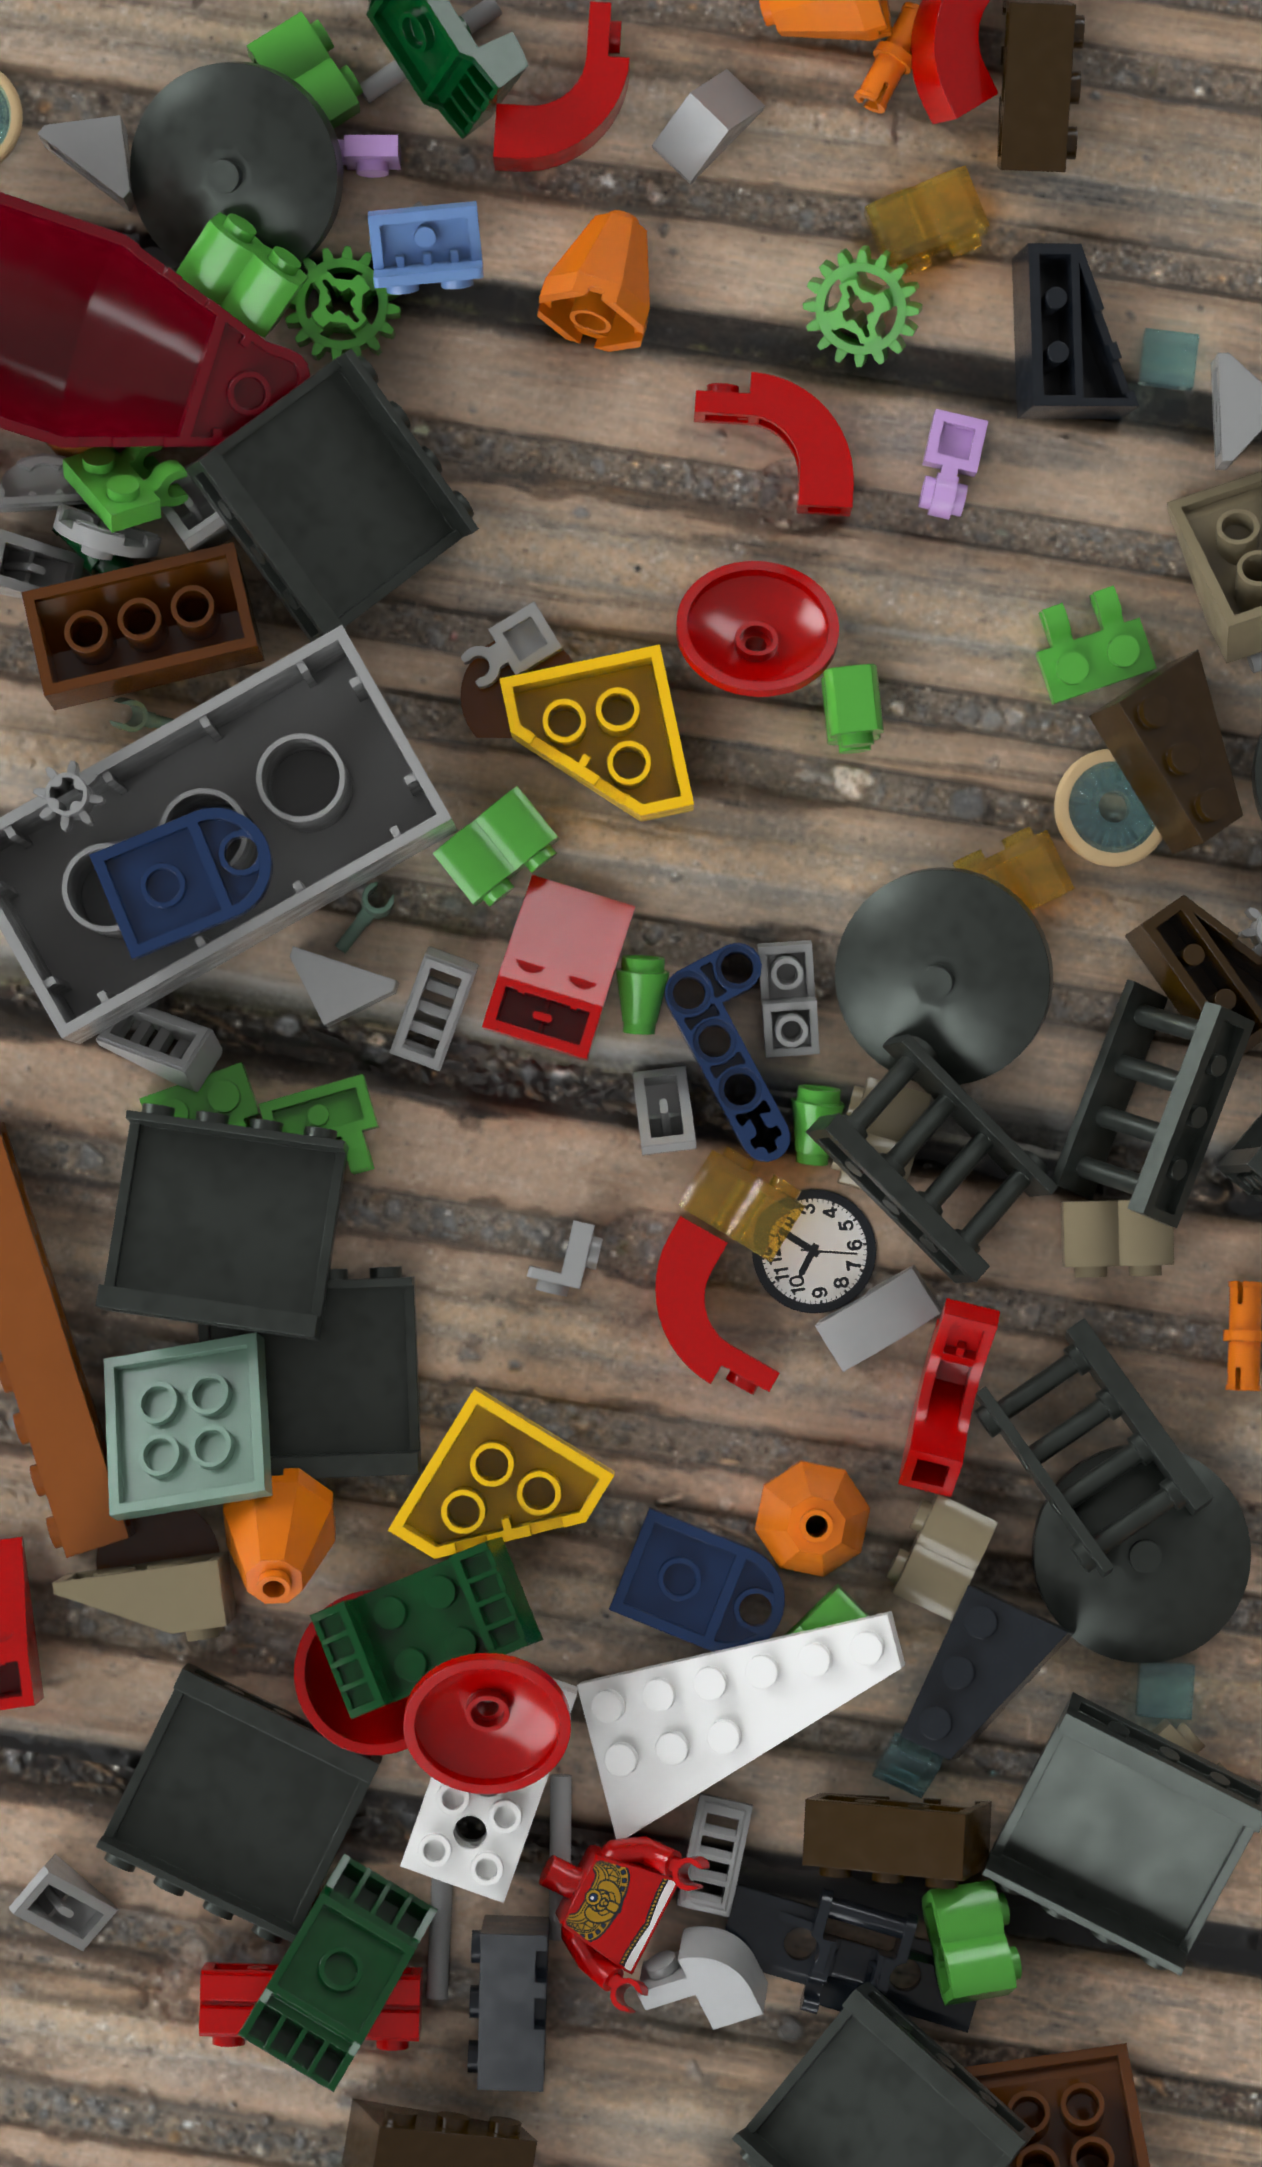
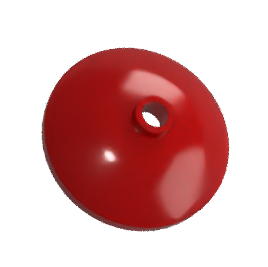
(763, 610)
(322, 1703)
(481, 1743)

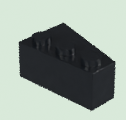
(1061, 339)
(978, 1670)
(510, 2003)

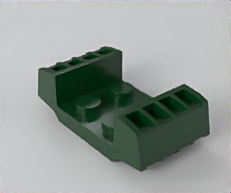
(444, 60)
(407, 1628)
(338, 1973)

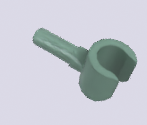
(140, 717)
(364, 918)

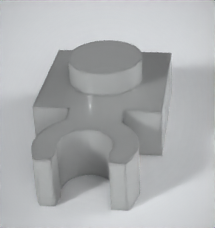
(521, 642)

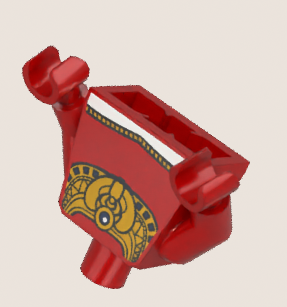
(615, 1905)

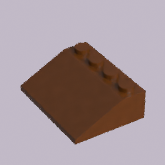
(1076, 2104)

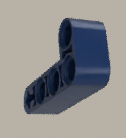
(737, 1058)

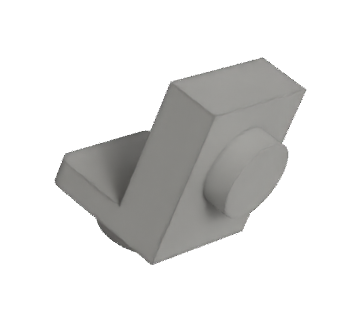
(581, 1253)

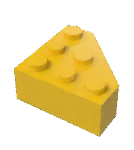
(607, 728)
(498, 1480)

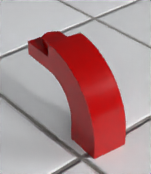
(949, 59)
(559, 131)
(802, 424)
(680, 1301)
(947, 1397)

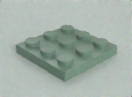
(187, 1427)

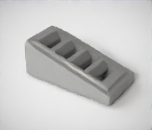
(453, 966)
(188, 1061)
(727, 1808)

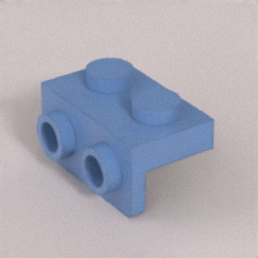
(426, 247)

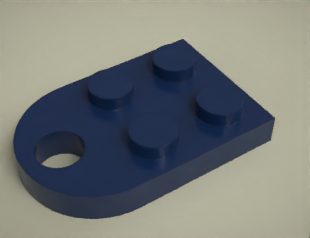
(179, 879)
(694, 1584)

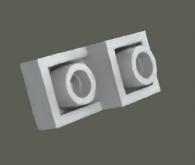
(788, 999)
(878, 1318)

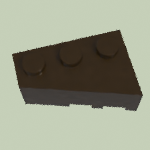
(1038, 85)
(1173, 752)
(1200, 962)
(896, 1838)
(420, 2138)

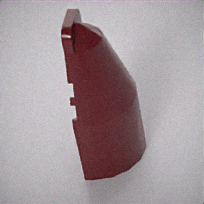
(119, 346)

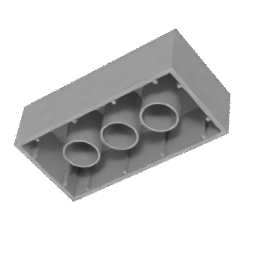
(292, 749)

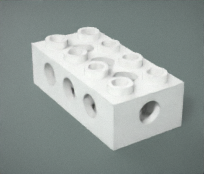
(481, 1863)

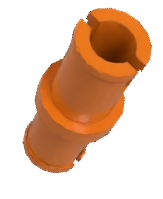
(890, 63)
(1244, 1336)

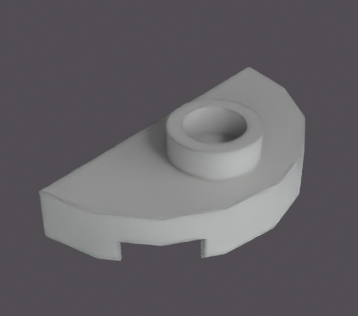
(37, 485)
(99, 541)

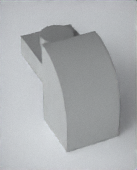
(713, 1968)

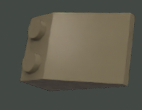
(1223, 554)
(167, 1595)

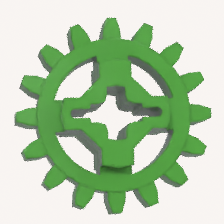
(356, 291)
(867, 327)

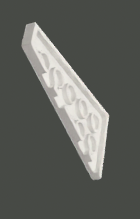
(699, 1718)

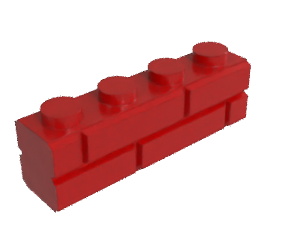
(232, 1990)

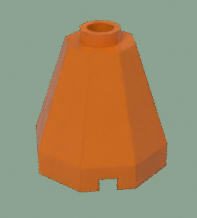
(829, 18)
(601, 285)
(802, 1493)
(281, 1536)

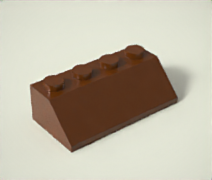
(142, 626)

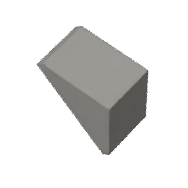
(707, 124)
(96, 151)
(1235, 408)
(196, 518)
(34, 564)
(339, 988)
(664, 1110)
(64, 1904)

